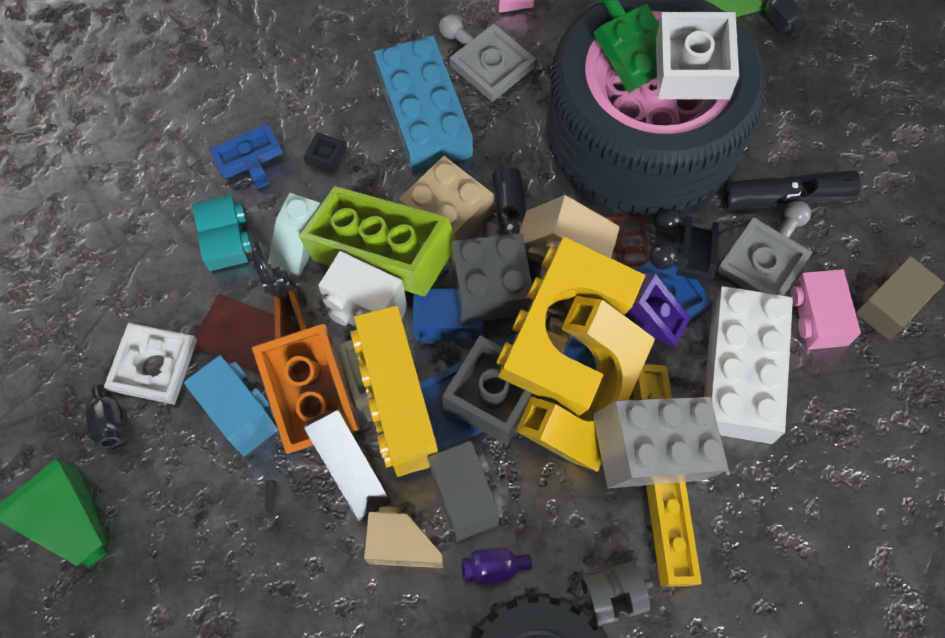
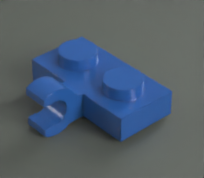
(247, 153)

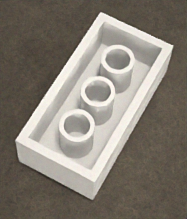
(749, 363)

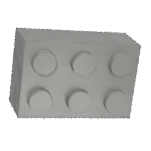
(659, 441)

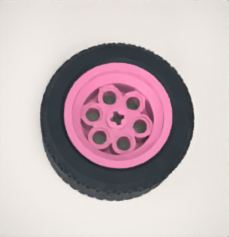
(641, 148)

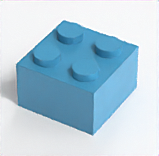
(233, 404)

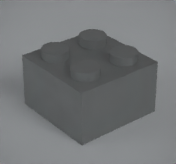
(490, 277)
(483, 397)
(464, 490)

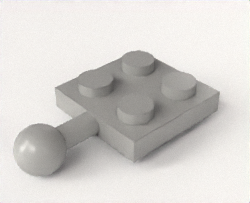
(490, 60)
(767, 258)

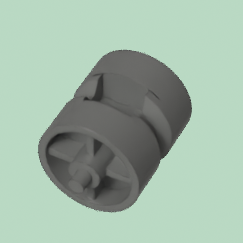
(615, 593)

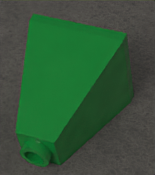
(57, 514)

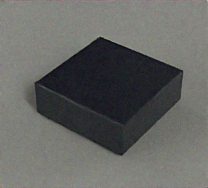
(325, 152)

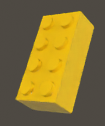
(393, 381)

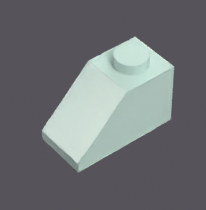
(286, 245)

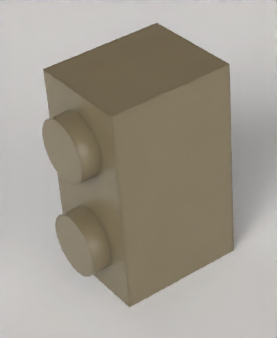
(899, 298)

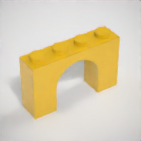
(619, 354)
(532, 358)

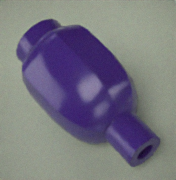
(493, 566)

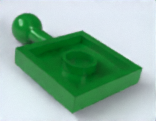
(630, 43)

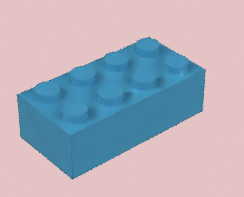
(423, 104)

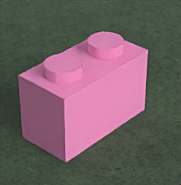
(825, 309)

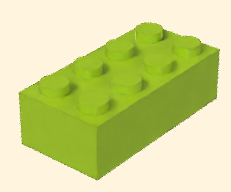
(382, 234)

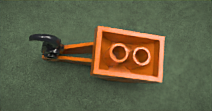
(300, 368)

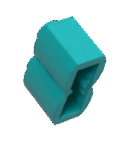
(221, 232)

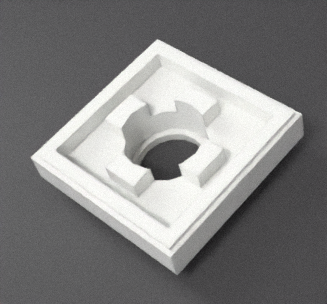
(139, 345)

